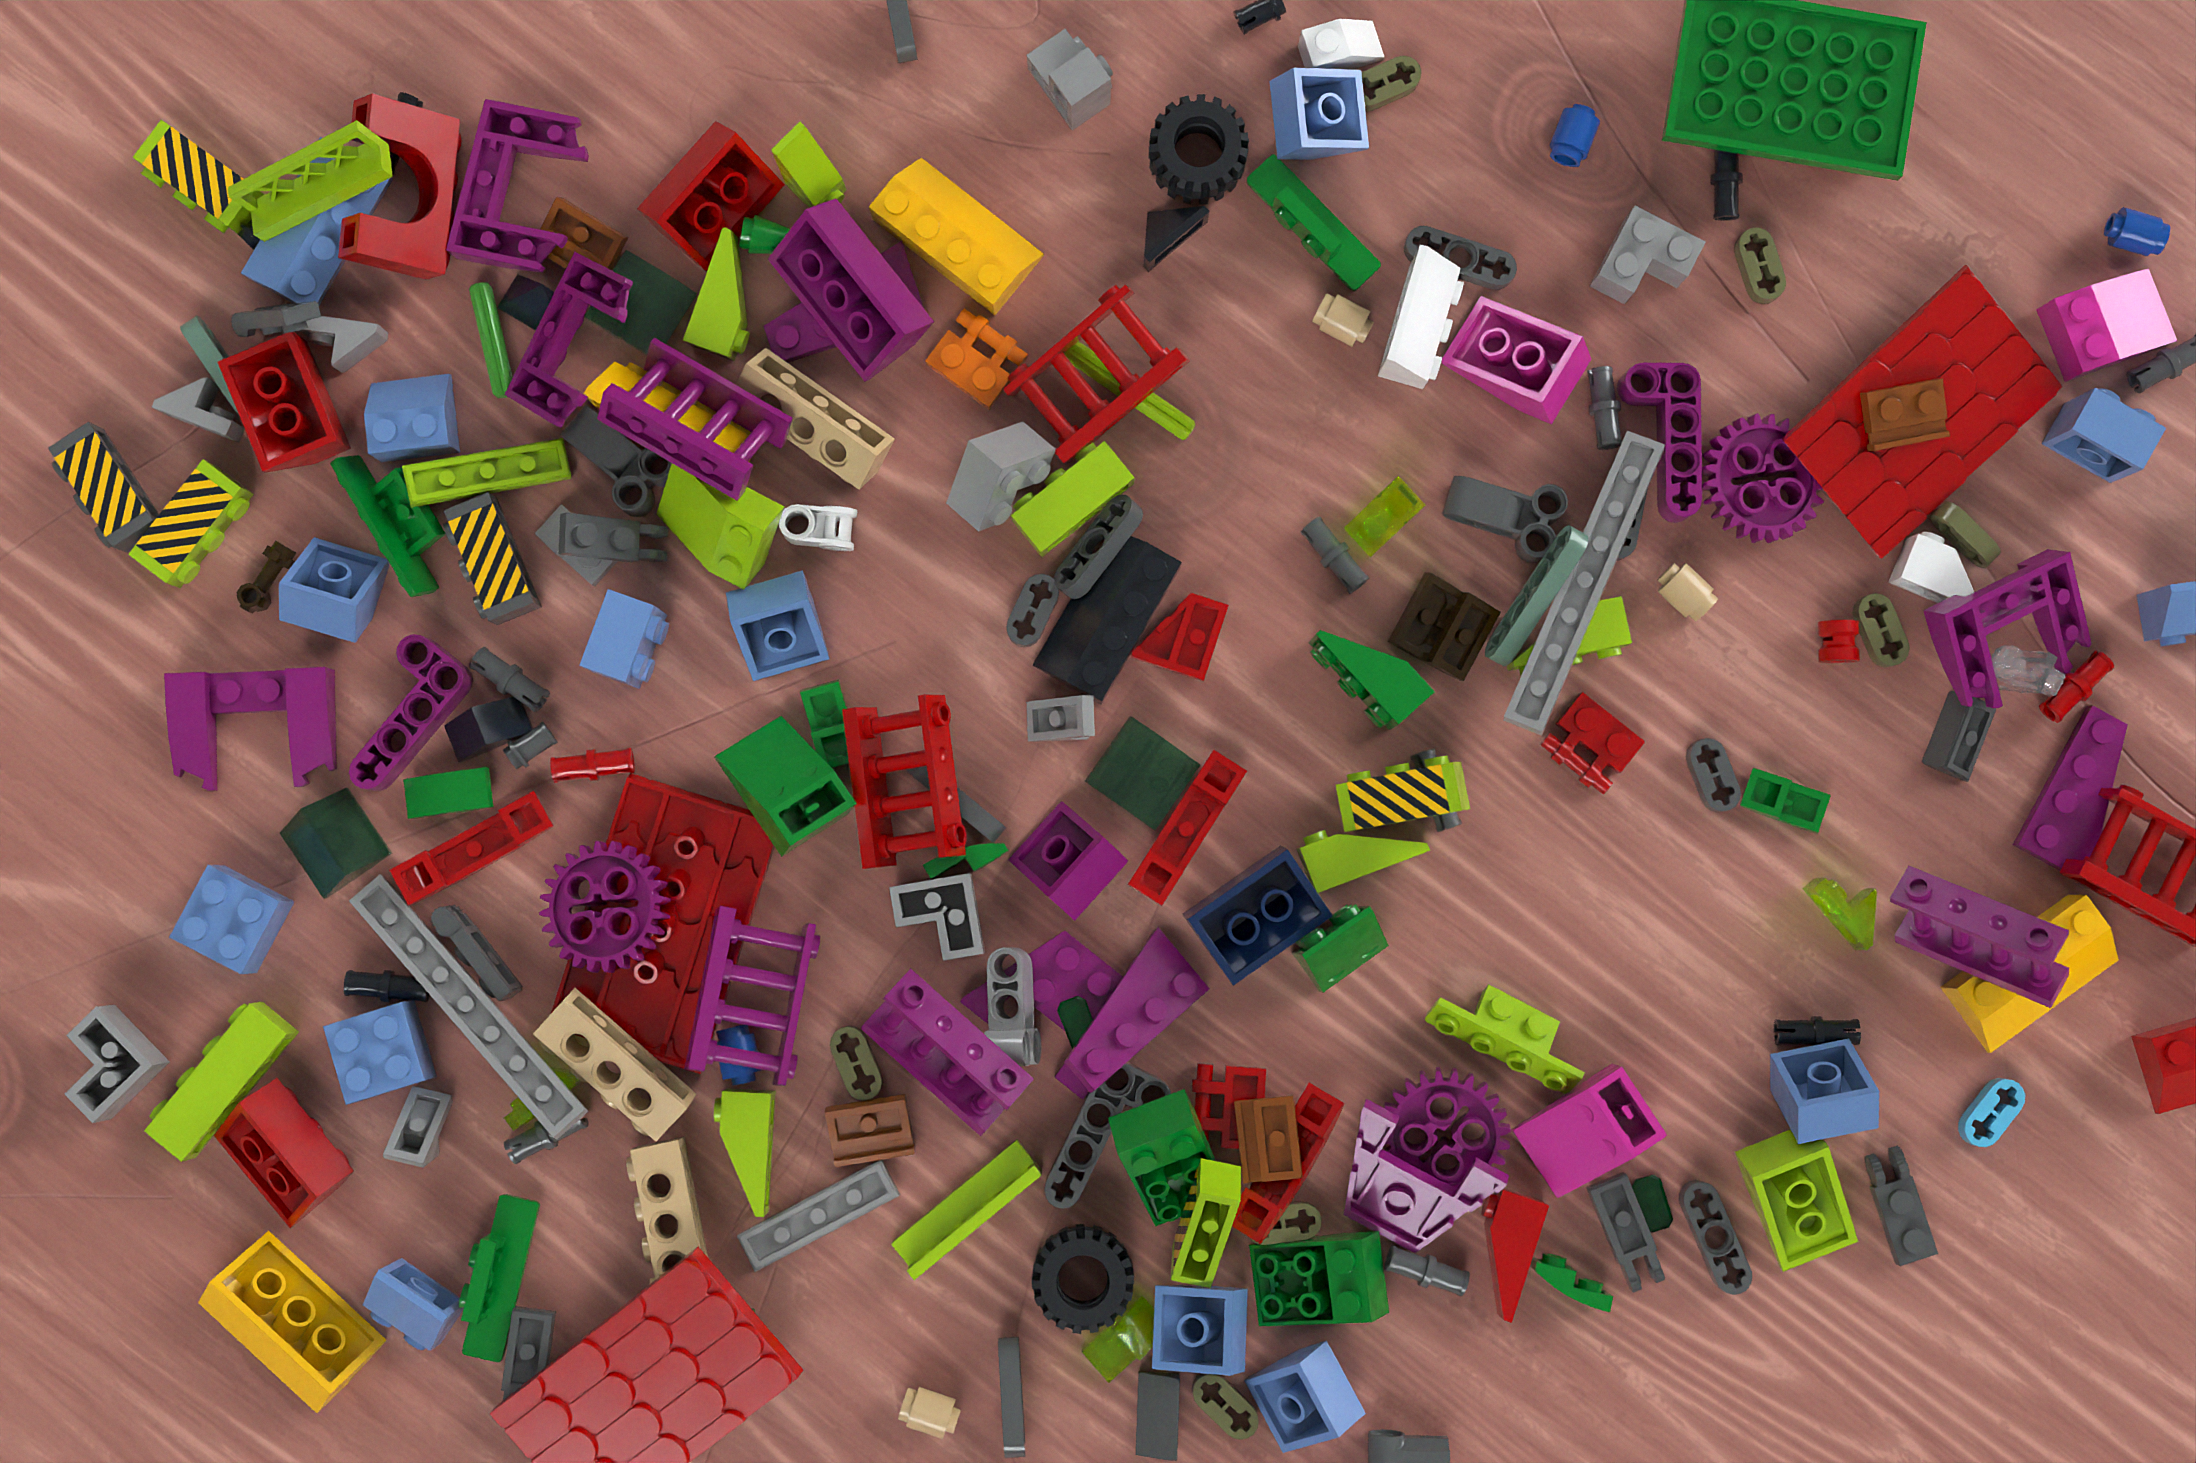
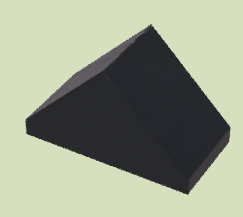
(487, 727)

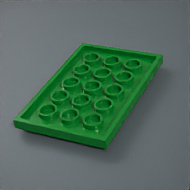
(1796, 83)

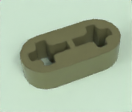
(1390, 91)
(1768, 262)
(1965, 534)
(1889, 626)
(847, 1066)
(1292, 1232)
(1218, 1412)

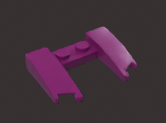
(500, 135)
(535, 379)
(1959, 624)
(197, 697)

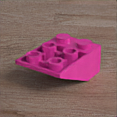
(1589, 1131)

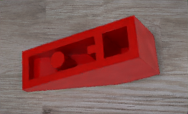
(1511, 1236)

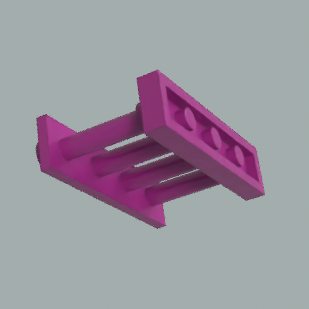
(677, 442)
(1981, 936)
(720, 970)
(946, 1052)

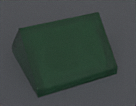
(334, 841)

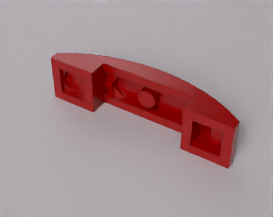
(1187, 827)
(472, 849)
(1267, 1201)

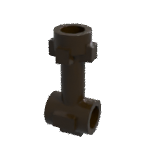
(256, 595)

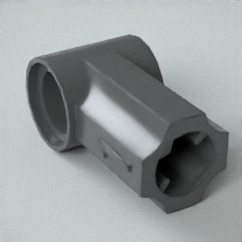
(1396, 1447)

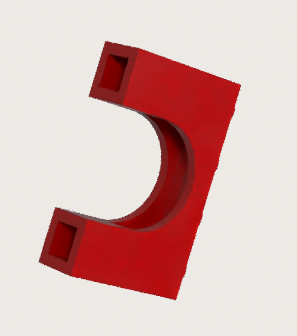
(430, 148)

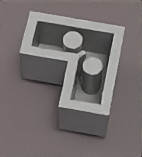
(1071, 77)
(1647, 246)
(994, 471)
(950, 904)
(121, 1061)

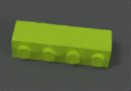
(220, 1080)

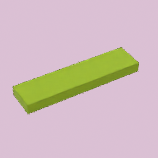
(486, 472)

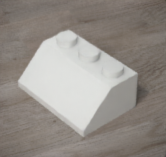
(1421, 319)

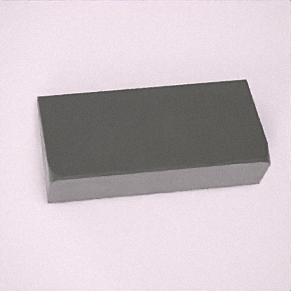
(1958, 737)
(1158, 1415)

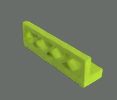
(319, 185)
(966, 1208)

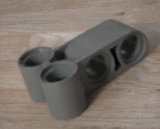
(617, 458)
(1505, 512)

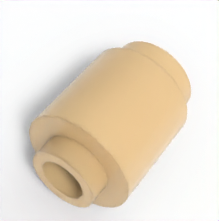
(1343, 319)
(1686, 591)
(929, 1412)

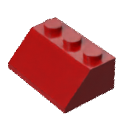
(708, 191)
(284, 404)
(2169, 1064)
(283, 1151)

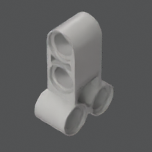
(1016, 1034)

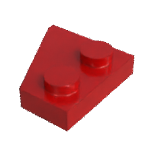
(1185, 638)

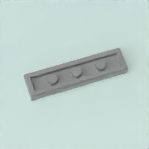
(818, 1215)

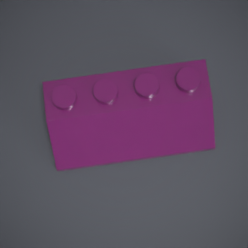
(849, 288)

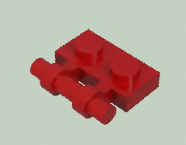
(1597, 732)
(1238, 1084)

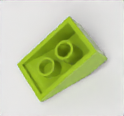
(722, 533)
(1797, 1198)

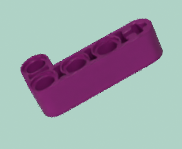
(1687, 444)
(405, 716)

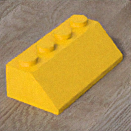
(955, 234)
(661, 398)
(2000, 1014)
(291, 1321)

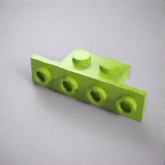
(1510, 1034)

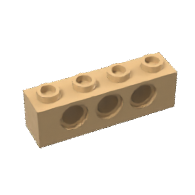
(820, 422)
(636, 1065)
(672, 1160)

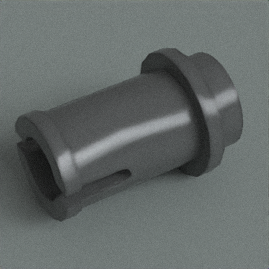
(529, 745)

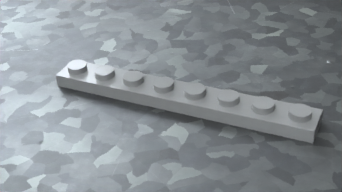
(1583, 588)
(469, 1007)

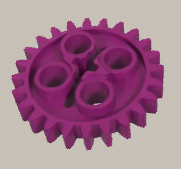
(1769, 513)
(606, 942)
(1415, 1111)

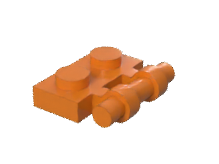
(970, 369)

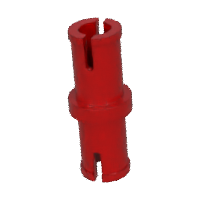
(2077, 686)
(592, 765)

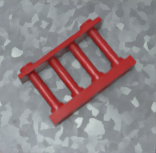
(1133, 388)
(869, 782)
(2126, 888)

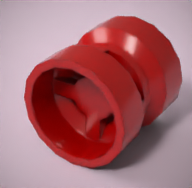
(1838, 641)

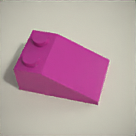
(2106, 324)
(1518, 358)

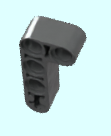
(1096, 1134)

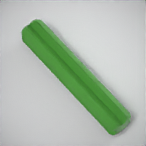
(491, 337)

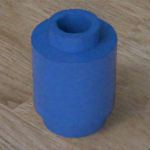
(1574, 135)
(2137, 232)
(739, 1038)

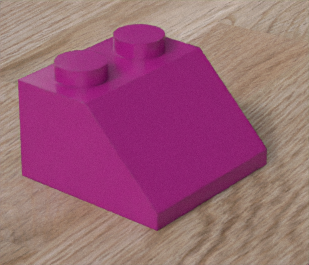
(1068, 860)

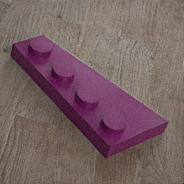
(799, 334)
(2068, 809)
(1141, 1006)

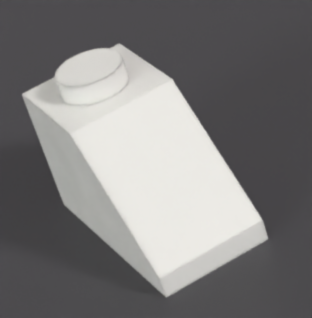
(1340, 45)
(1930, 569)

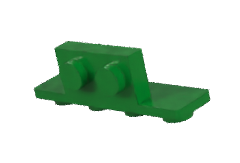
(1313, 223)
(397, 527)
(497, 1277)

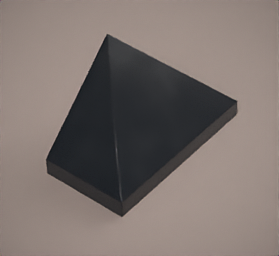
(1169, 230)
(526, 301)

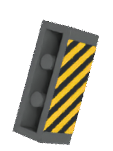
(104, 486)
(490, 559)

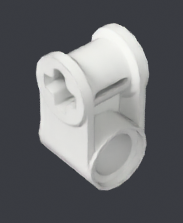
(821, 527)

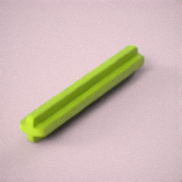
(1152, 406)

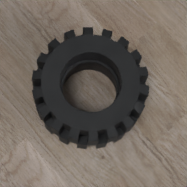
(1205, 119)
(1089, 1313)

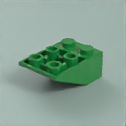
(1381, 681)
(785, 784)
(1341, 947)
(1161, 1152)
(1320, 1280)

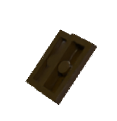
(1444, 626)

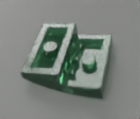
(653, 304)
(1142, 773)

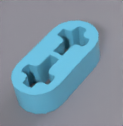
(1999, 1118)

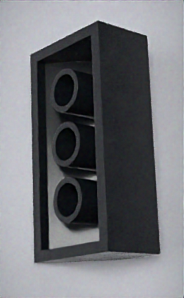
(1107, 622)

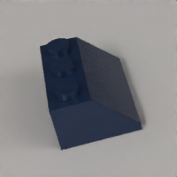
(1257, 914)

